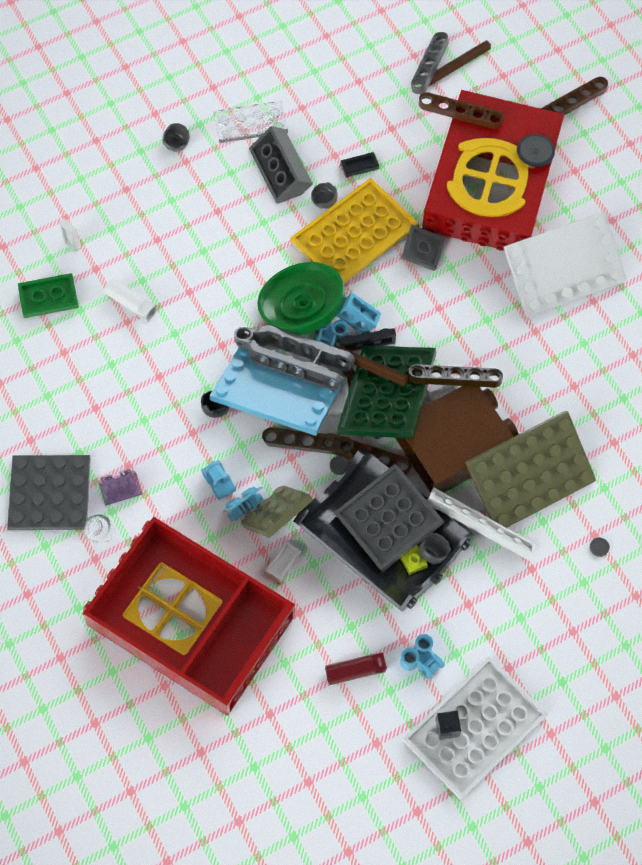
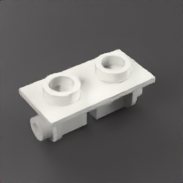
(437, 391)

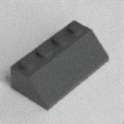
(280, 165)

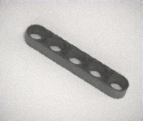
(429, 68)

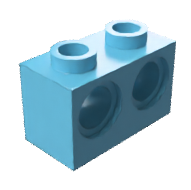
(359, 314)

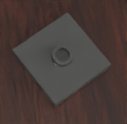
(423, 248)

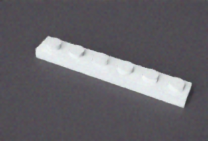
(481, 524)

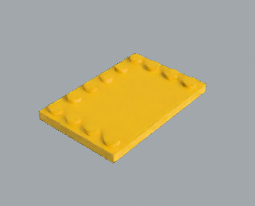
(355, 230)

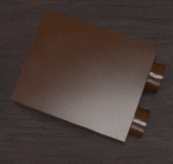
(453, 433)

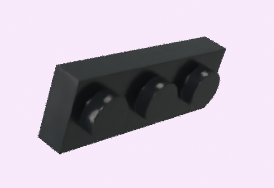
(378, 338)

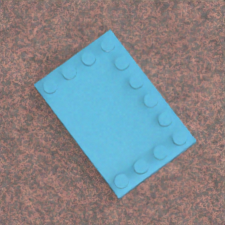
(273, 394)

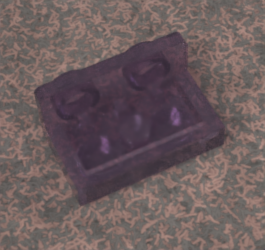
(119, 487)

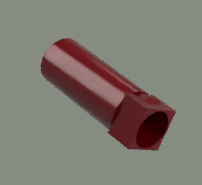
(355, 668)

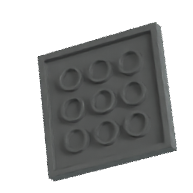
(49, 492)
(389, 517)

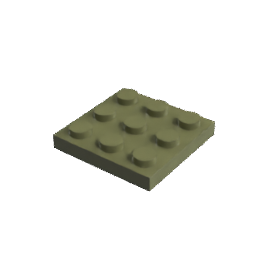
(276, 511)

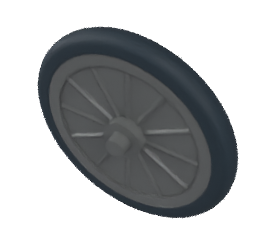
(536, 150)

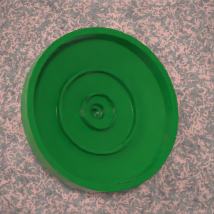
(302, 297)

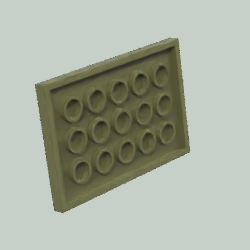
(531, 470)

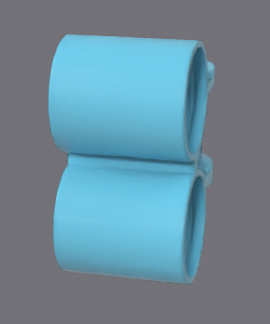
(329, 335)
(218, 479)
(425, 659)

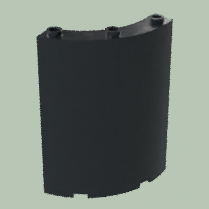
(326, 528)

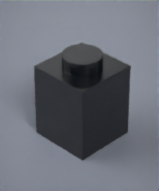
(448, 725)

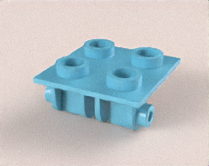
(247, 495)

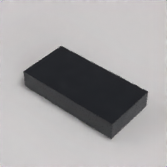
(359, 164)

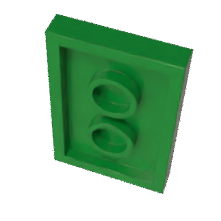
(48, 295)

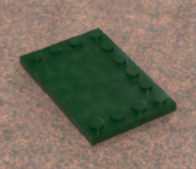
(379, 405)

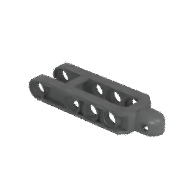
(309, 371)

